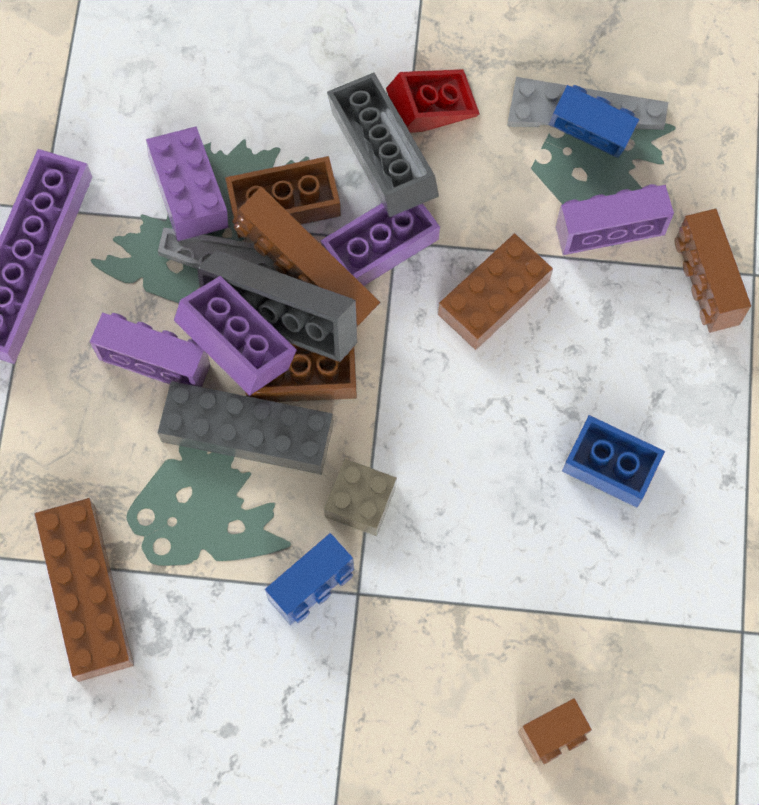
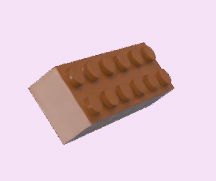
(297, 251)
(83, 590)

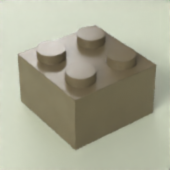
(360, 497)

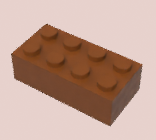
(301, 188)
(712, 271)
(495, 291)
(312, 378)

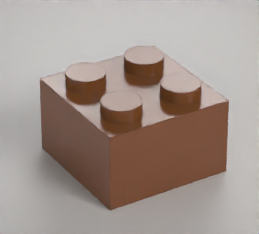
(554, 731)

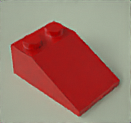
(432, 98)

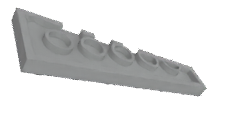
(536, 101)
(197, 249)

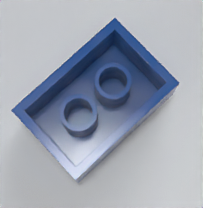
(593, 120)
(613, 461)
(310, 579)

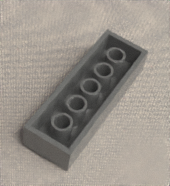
(383, 144)
(296, 309)
(246, 427)

